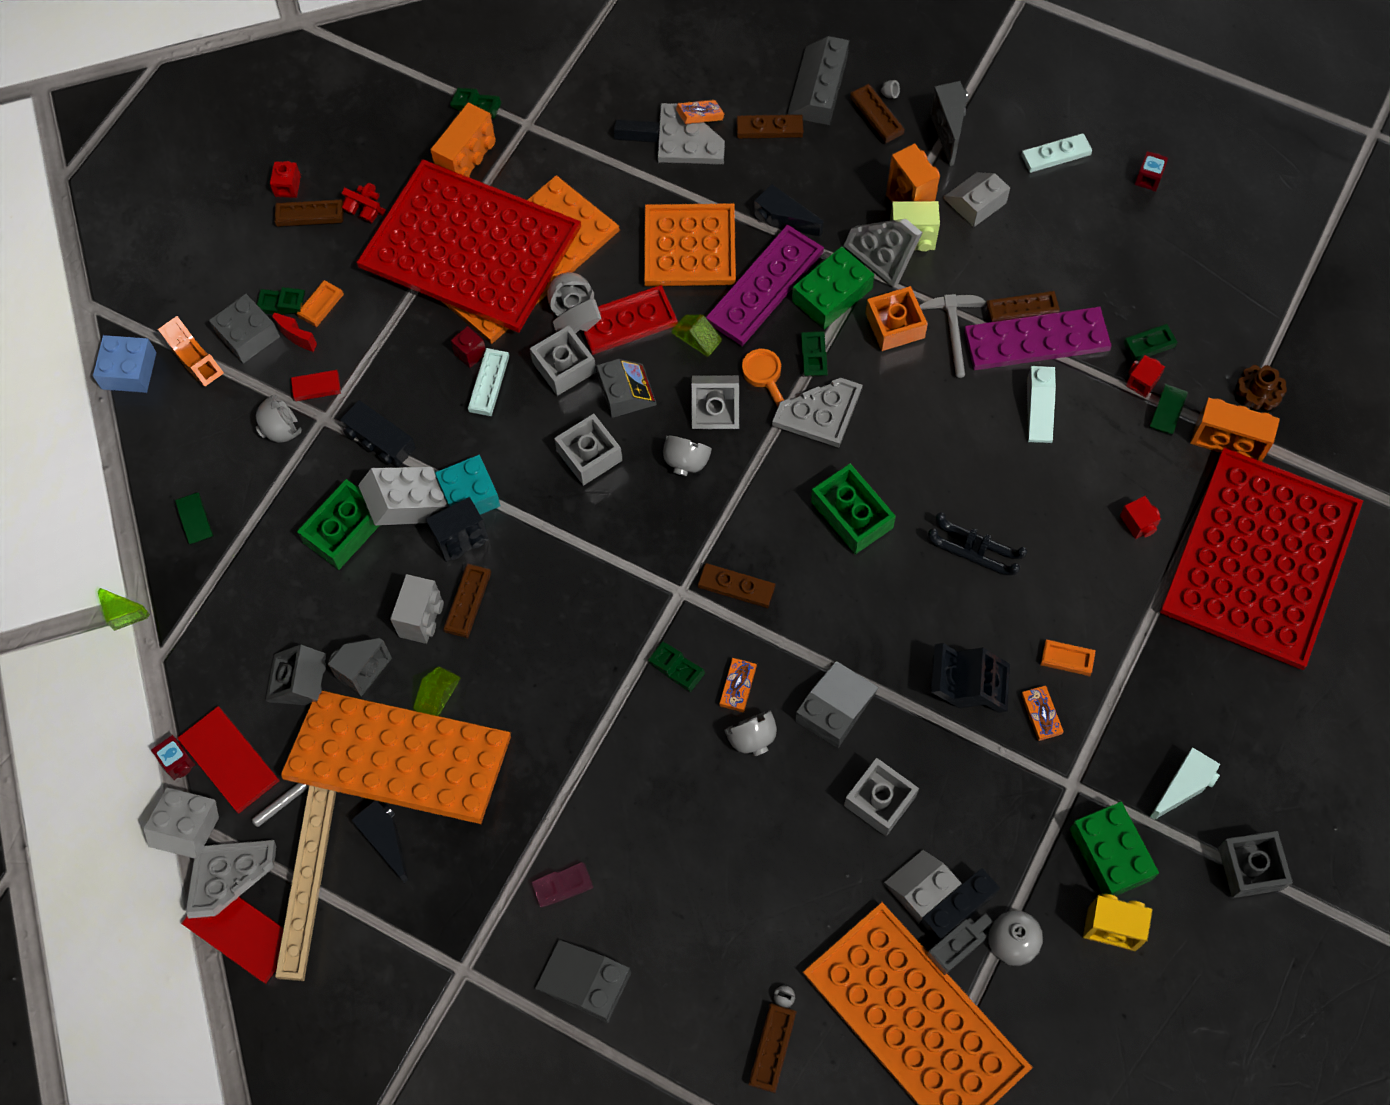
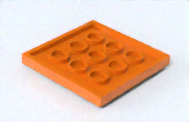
(690, 244)

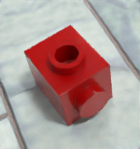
(285, 179)
(1144, 375)
(1141, 517)

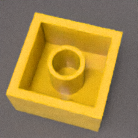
(1117, 922)

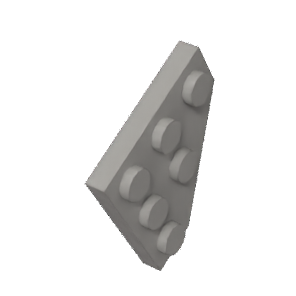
(687, 142)
(885, 246)
(820, 411)
(226, 873)

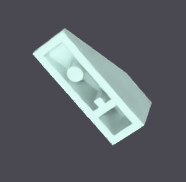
(1041, 403)
(1190, 780)

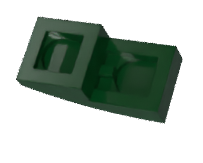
(486, 102)
(281, 302)
(814, 354)
(1168, 409)
(194, 518)
(676, 667)

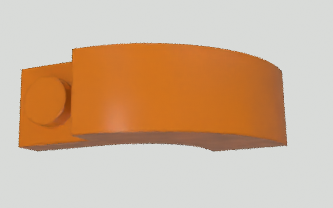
(189, 352)

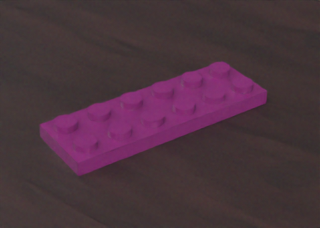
(764, 285)
(1037, 338)

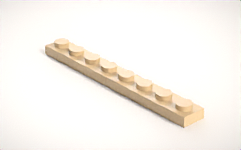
(306, 884)

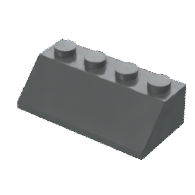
(819, 80)

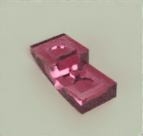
(562, 885)

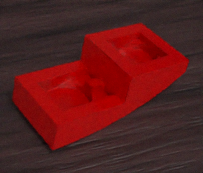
(290, 329)

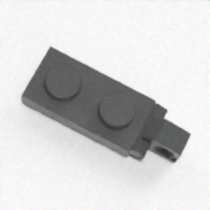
(959, 943)

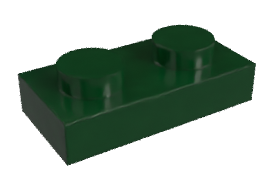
(1150, 342)

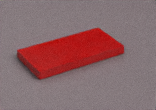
(631, 319)
(228, 759)
(242, 936)

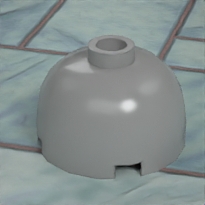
(568, 291)
(276, 421)
(685, 455)
(753, 734)
(1005, 941)

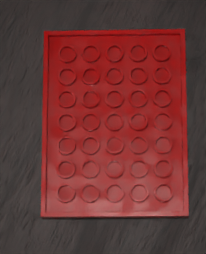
(470, 245)
(1262, 558)

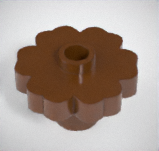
(1261, 387)

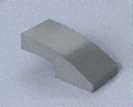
(579, 317)

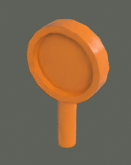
(762, 370)

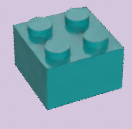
(469, 480)

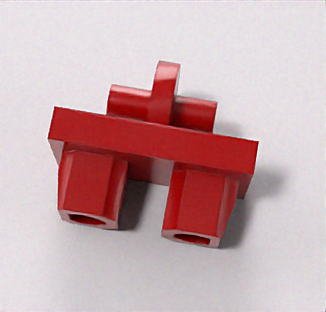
(353, 200)

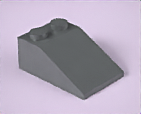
(948, 114)
(835, 704)
(584, 980)

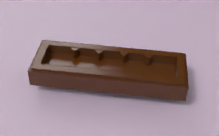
(877, 113)
(770, 126)
(309, 212)
(1022, 306)
(736, 585)
(467, 601)
(772, 1048)

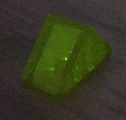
(697, 333)
(120, 611)
(435, 691)

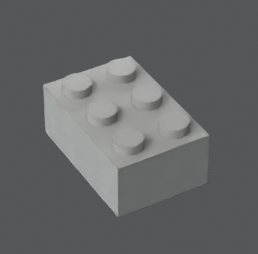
(402, 495)

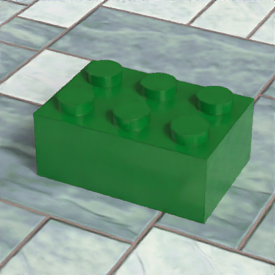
(832, 287)
(853, 508)
(339, 525)
(1113, 850)

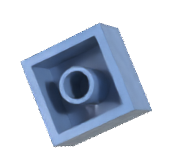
(124, 364)

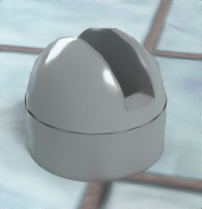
(890, 89)
(781, 1001)

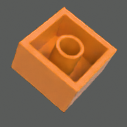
(896, 318)

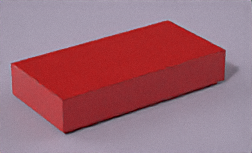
(316, 385)

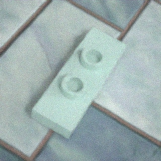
(1056, 152)
(488, 382)

